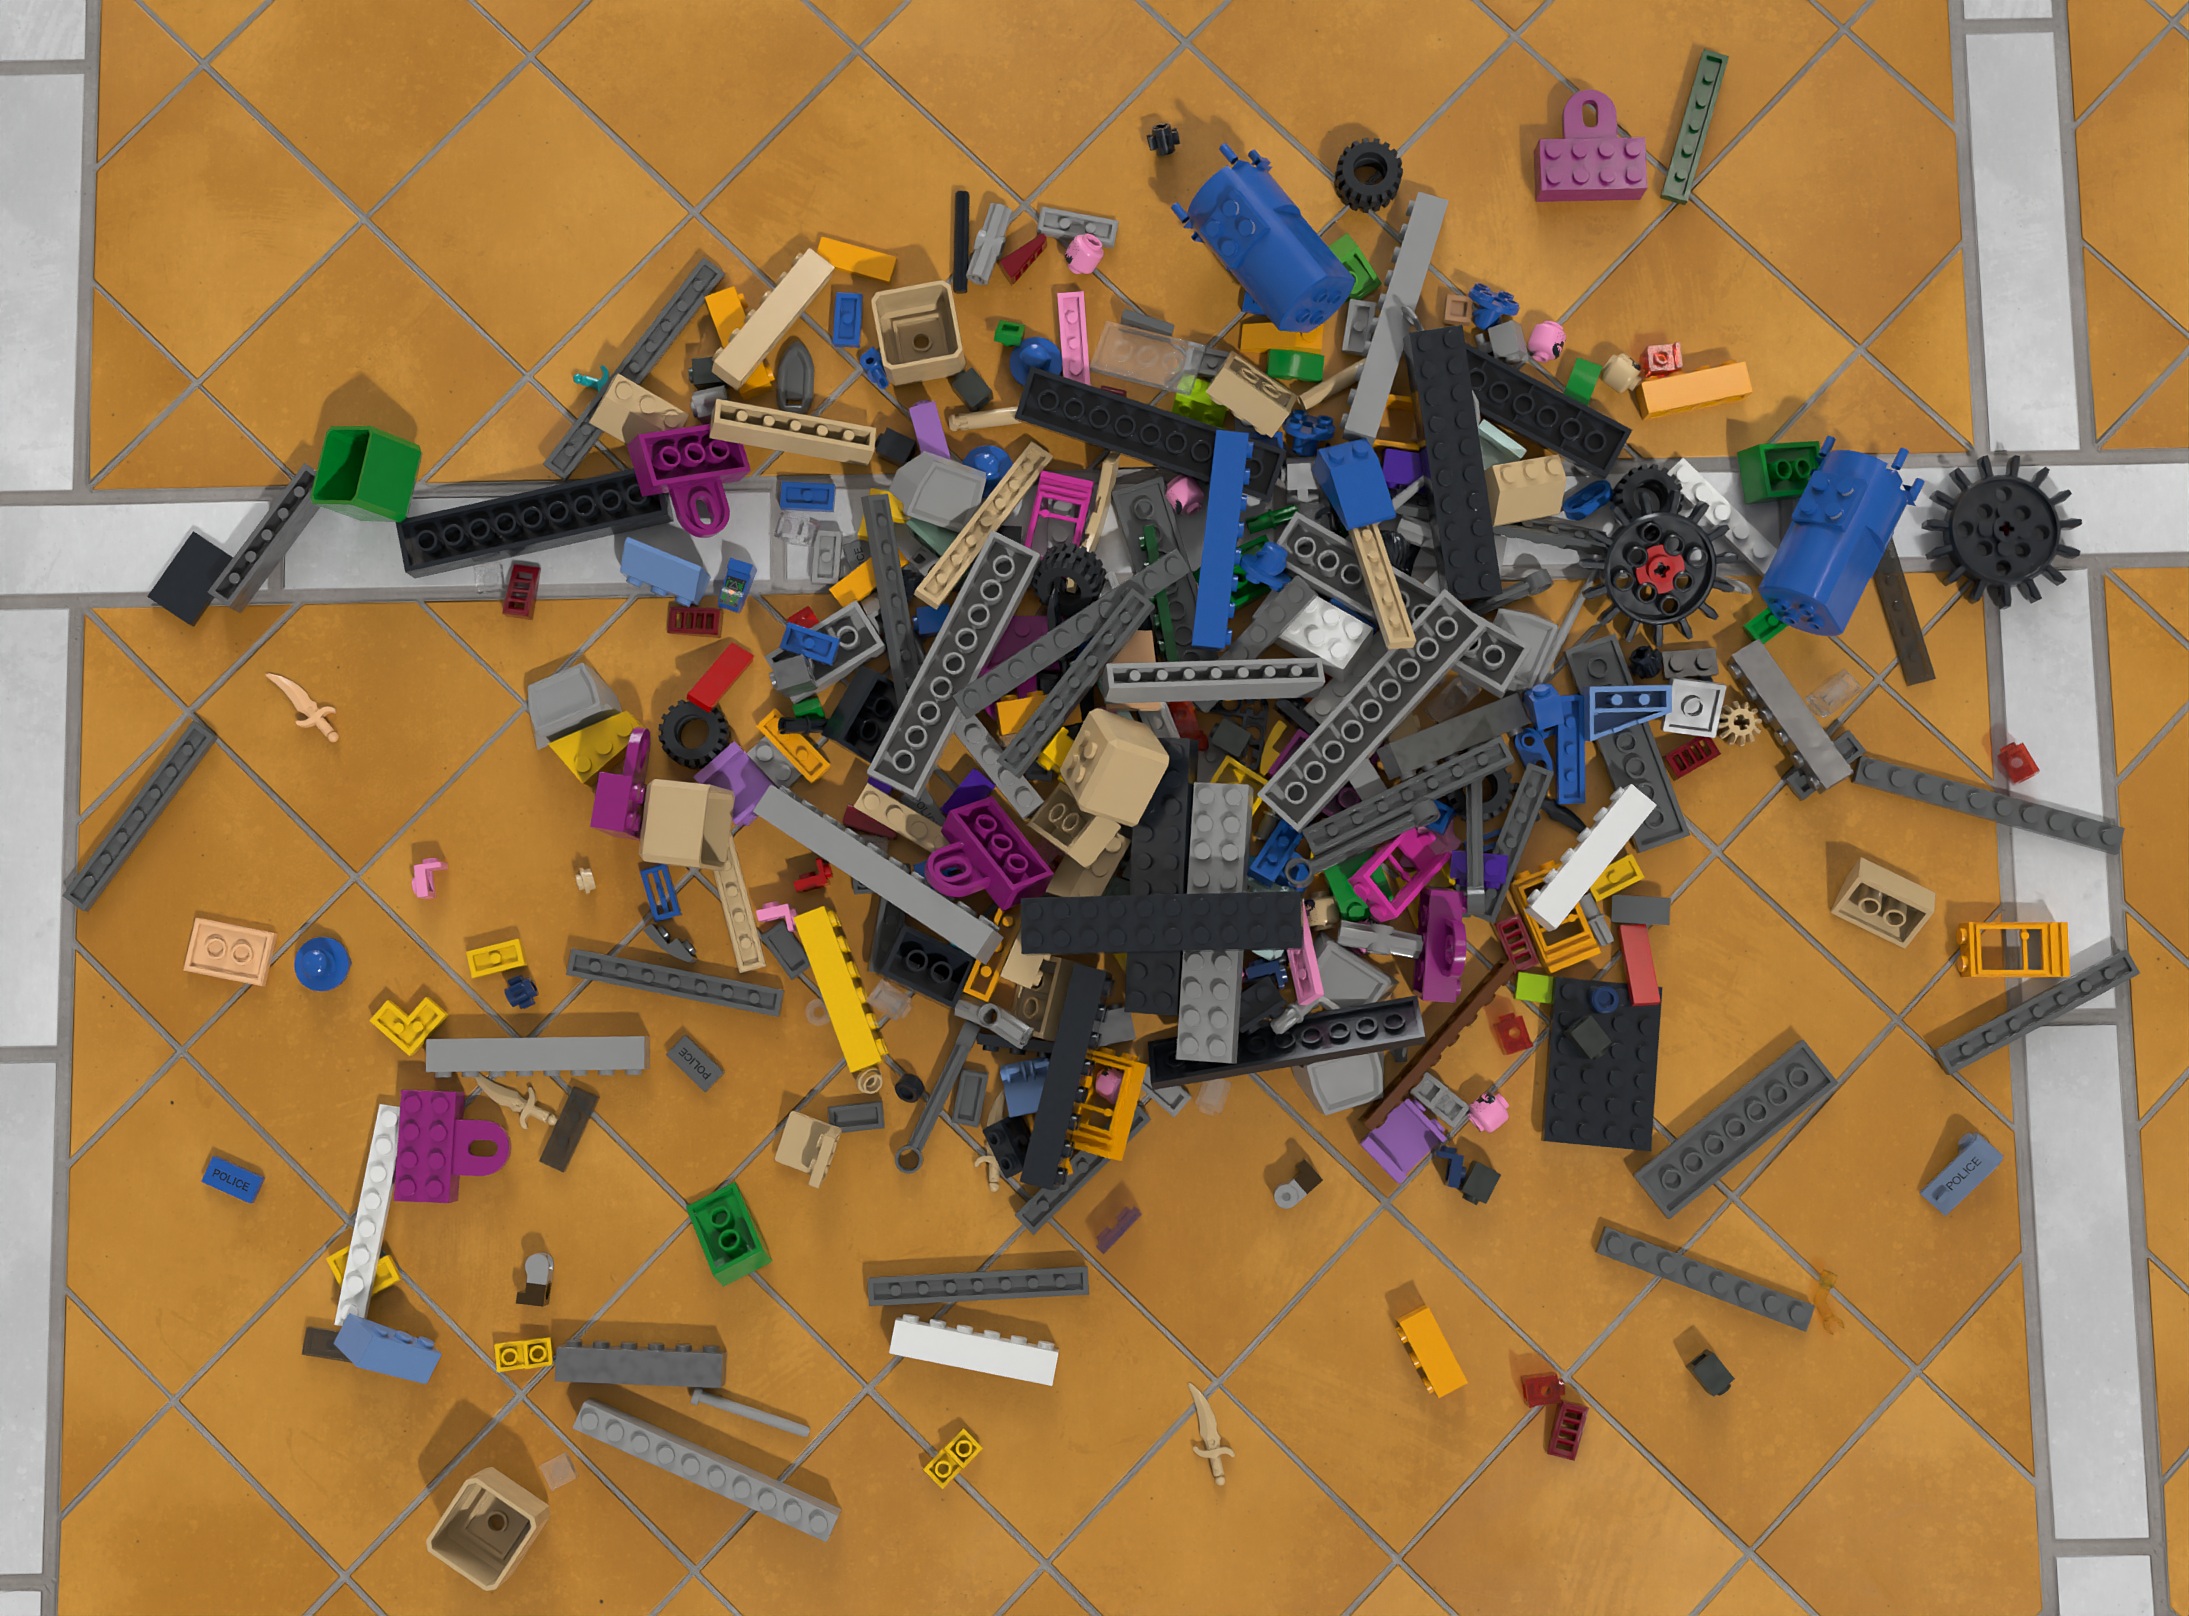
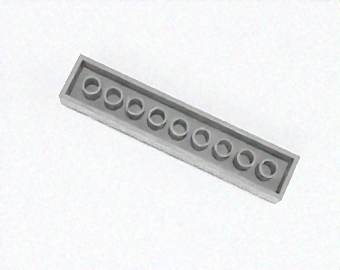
(1333, 570)
(953, 662)
(1372, 712)
(883, 876)
(1214, 979)

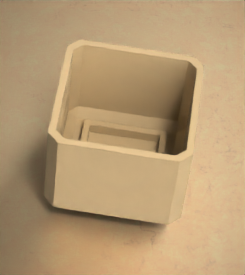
(913, 313)
(1114, 767)
(686, 824)
(471, 1543)

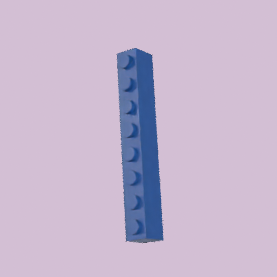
(1220, 541)

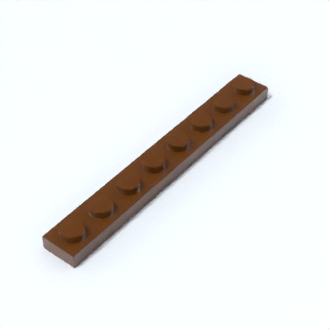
(1445, 1036)

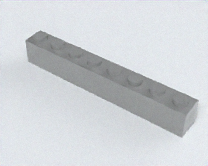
(1212, 680)
(538, 1054)

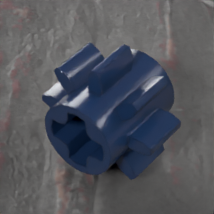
(521, 992)

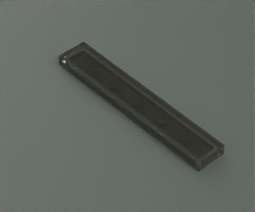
(1902, 619)

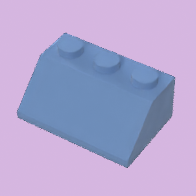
(663, 573)

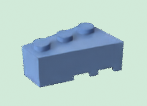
(1619, 707)
(387, 1350)

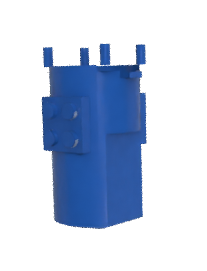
(1267, 244)
(1836, 539)

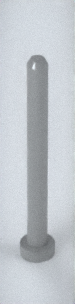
(749, 1412)

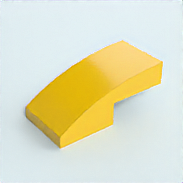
(1269, 755)

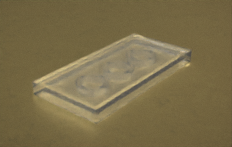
(1148, 358)

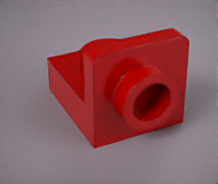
(804, 618)
(810, 881)

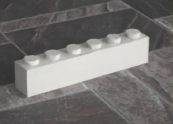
(1590, 857)
(974, 1350)

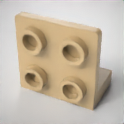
(808, 1146)

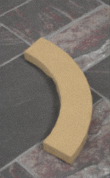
(1102, 505)

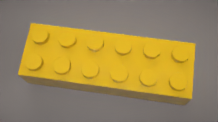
(840, 988)

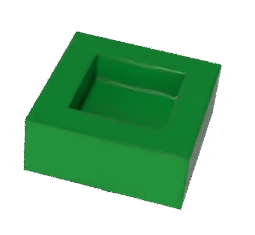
(1009, 333)
(809, 707)

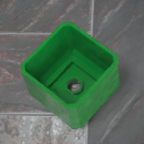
(366, 474)

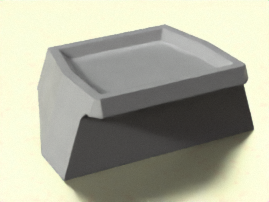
(939, 490)
(1535, 631)
(569, 703)
(1348, 977)
(1342, 1081)

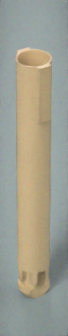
(1331, 386)
(983, 419)

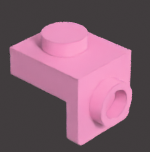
(423, 882)
(774, 911)

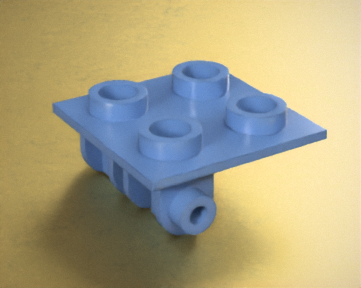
(1024, 1085)

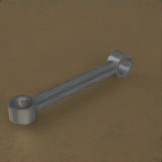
(1531, 585)
(1418, 816)
(1474, 846)
(940, 1094)

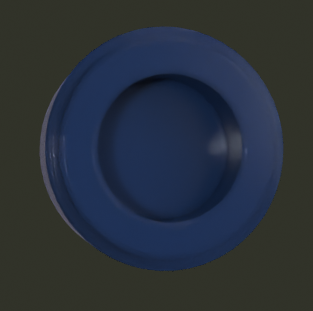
(1604, 999)

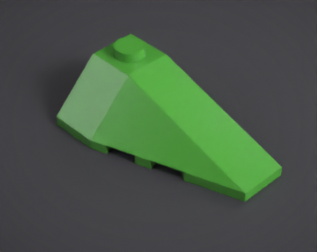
(1355, 262)

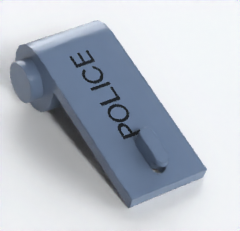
(1963, 1174)

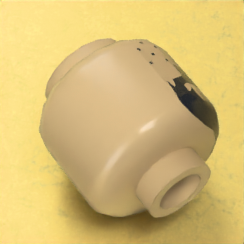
(1621, 373)
(1321, 911)

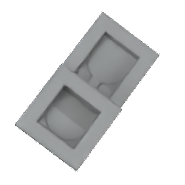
(1440, 1100)

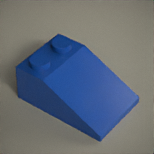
(1354, 483)

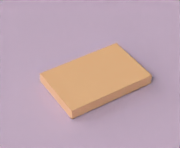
(1137, 650)
(230, 952)

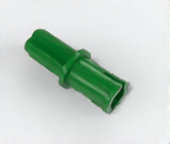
(1270, 519)

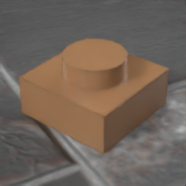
(1458, 310)

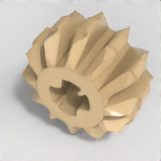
(1740, 714)

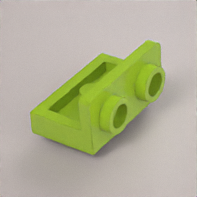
(1200, 406)

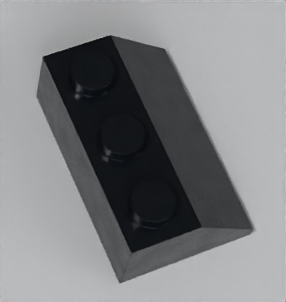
(863, 714)
(926, 967)

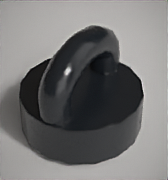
(909, 1088)

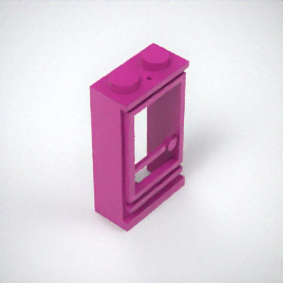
(1063, 489)
(1422, 857)

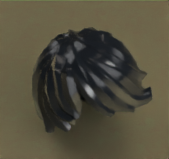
(1396, 549)

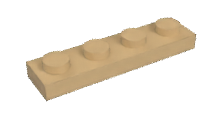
(901, 818)

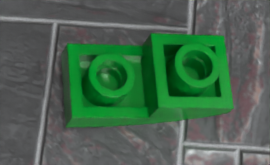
(1295, 365)
(1582, 380)

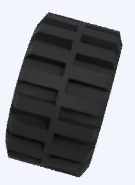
(1375, 156)
(1649, 478)
(1074, 564)
(673, 726)
(1497, 802)

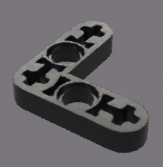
(1248, 720)

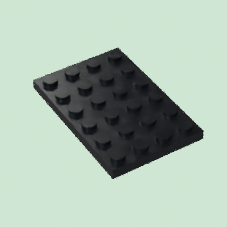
(1608, 1097)

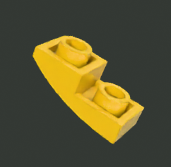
(523, 1354)
(952, 1458)

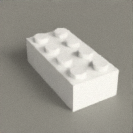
(1325, 634)

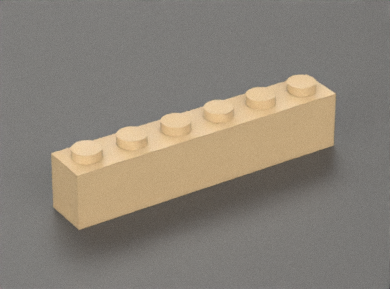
(772, 319)
(792, 432)

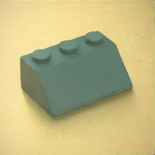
(934, 538)

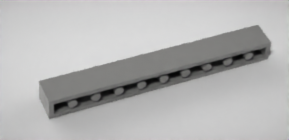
(1391, 327)
(707, 1468)

